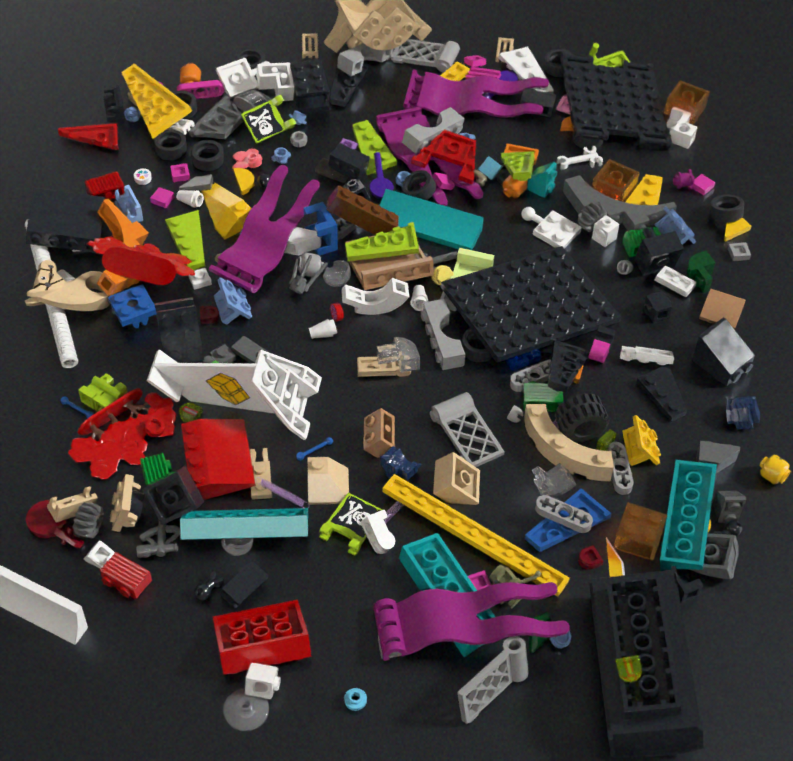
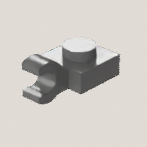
(221, 355)

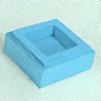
(490, 168)

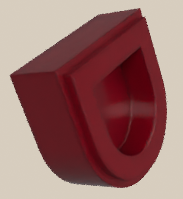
(208, 314)
(590, 558)

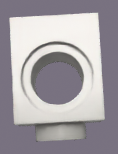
(683, 134)
(605, 231)
(262, 681)

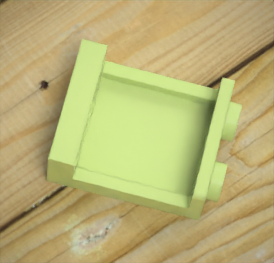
(471, 261)

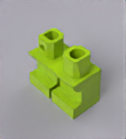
(101, 392)

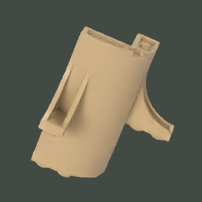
(377, 24)

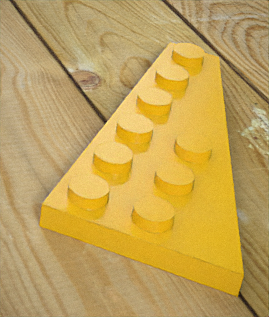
(155, 102)

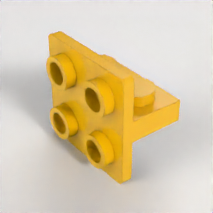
(641, 443)

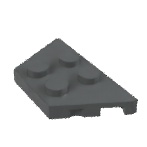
(218, 121)

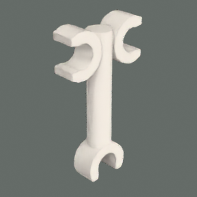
(588, 155)

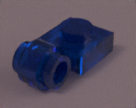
(523, 360)

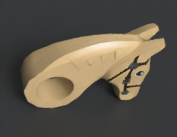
(71, 295)

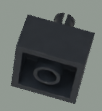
(658, 251)
(173, 495)

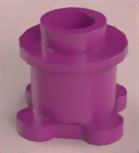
(684, 179)

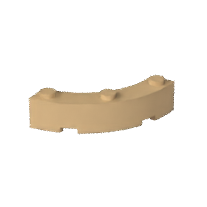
(560, 449)

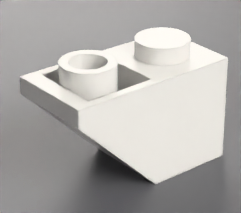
(302, 241)

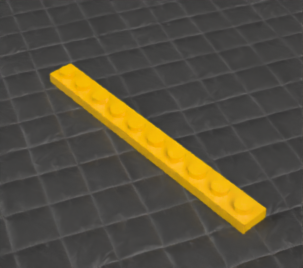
(473, 533)

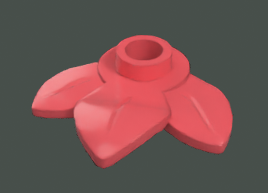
(250, 158)

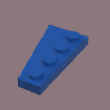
(550, 532)

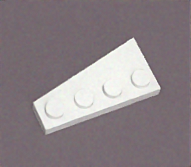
(524, 65)

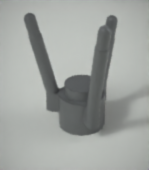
(298, 283)

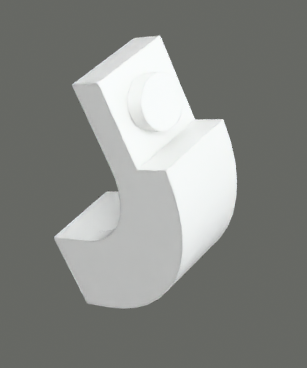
(376, 301)

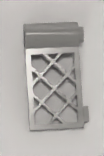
(443, 57)
(458, 408)
(513, 668)

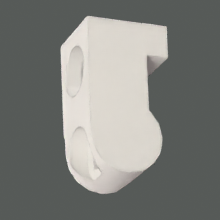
(377, 532)

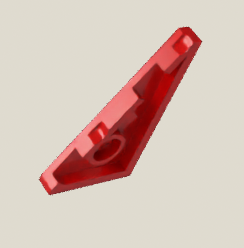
(100, 135)

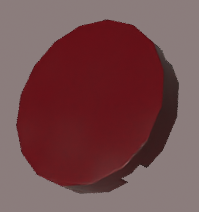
(42, 522)

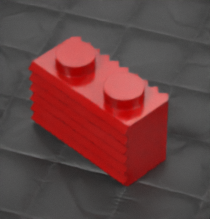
(105, 186)
(125, 575)

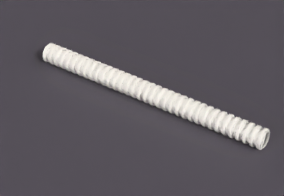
(57, 317)

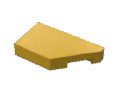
(736, 228)

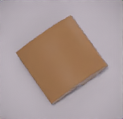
(722, 305)

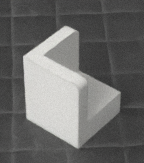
(676, 115)

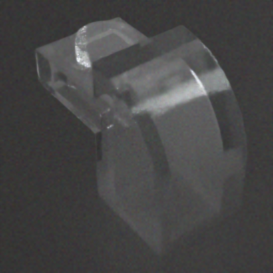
(402, 351)
(554, 482)

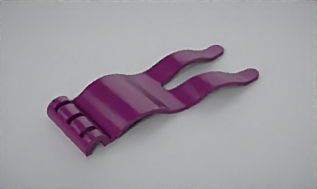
(465, 96)
(394, 127)
(261, 240)
(452, 616)

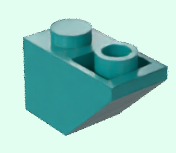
(543, 180)

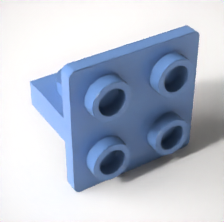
(673, 222)
(231, 301)

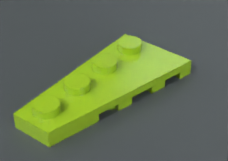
(370, 143)
(519, 164)
(187, 237)
(393, 243)

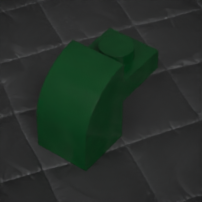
(699, 269)

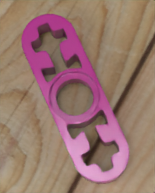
(204, 84)

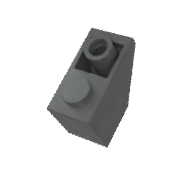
(717, 453)
(728, 505)

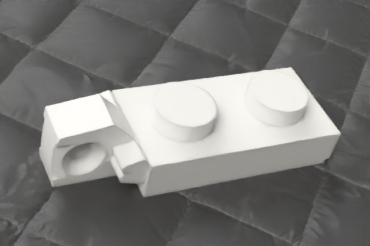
(645, 355)

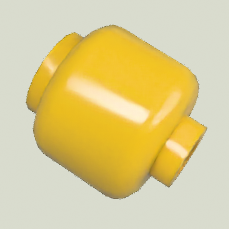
(774, 469)

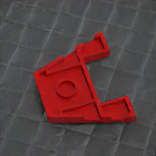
(453, 149)

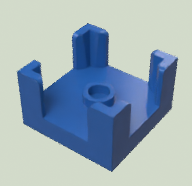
(324, 227)

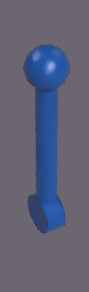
(64, 400)
(300, 455)

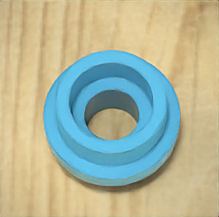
(352, 704)

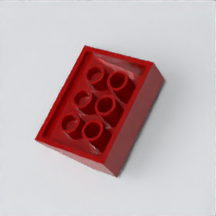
(218, 456)
(261, 636)

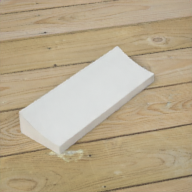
(41, 606)

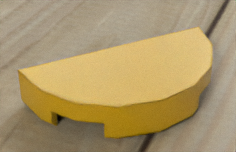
(244, 179)

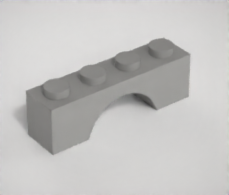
(352, 59)
(419, 136)
(448, 350)

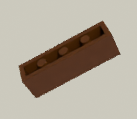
(361, 211)

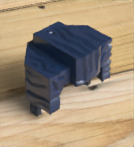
(743, 412)
(396, 463)

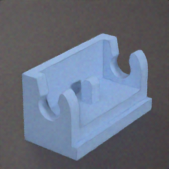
(129, 205)

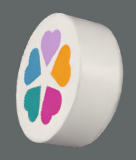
(142, 176)

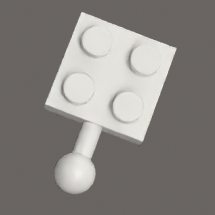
(238, 77)
(553, 229)

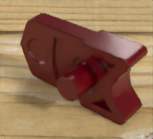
(67, 535)

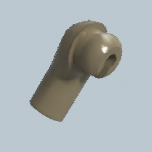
(481, 178)

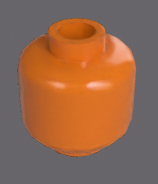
(190, 73)
(513, 187)

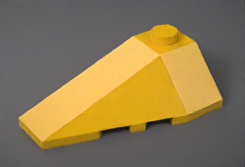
(226, 210)

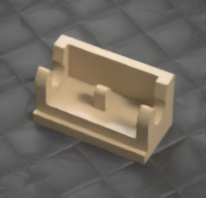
(68, 507)

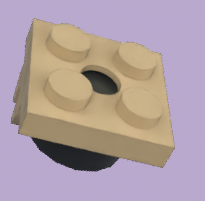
(128, 504)

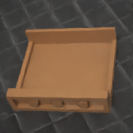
(379, 271)

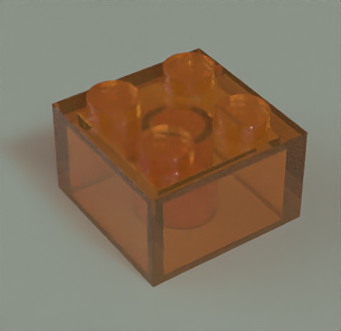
(687, 98)
(616, 181)
(640, 531)

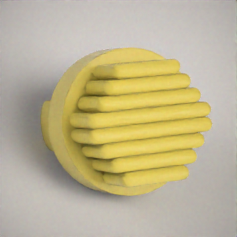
(441, 274)

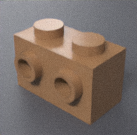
(379, 432)

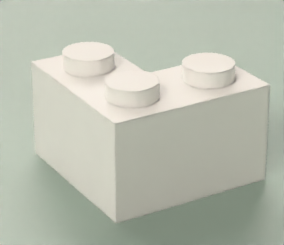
(277, 77)

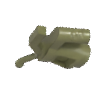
(505, 575)

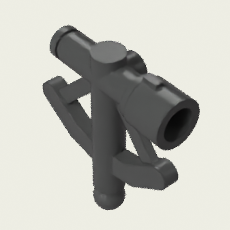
(162, 546)

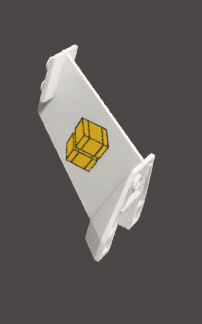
(266, 386)

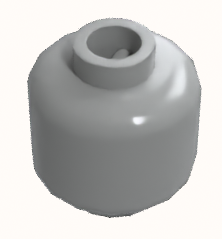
(314, 266)

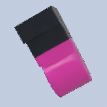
(602, 344)

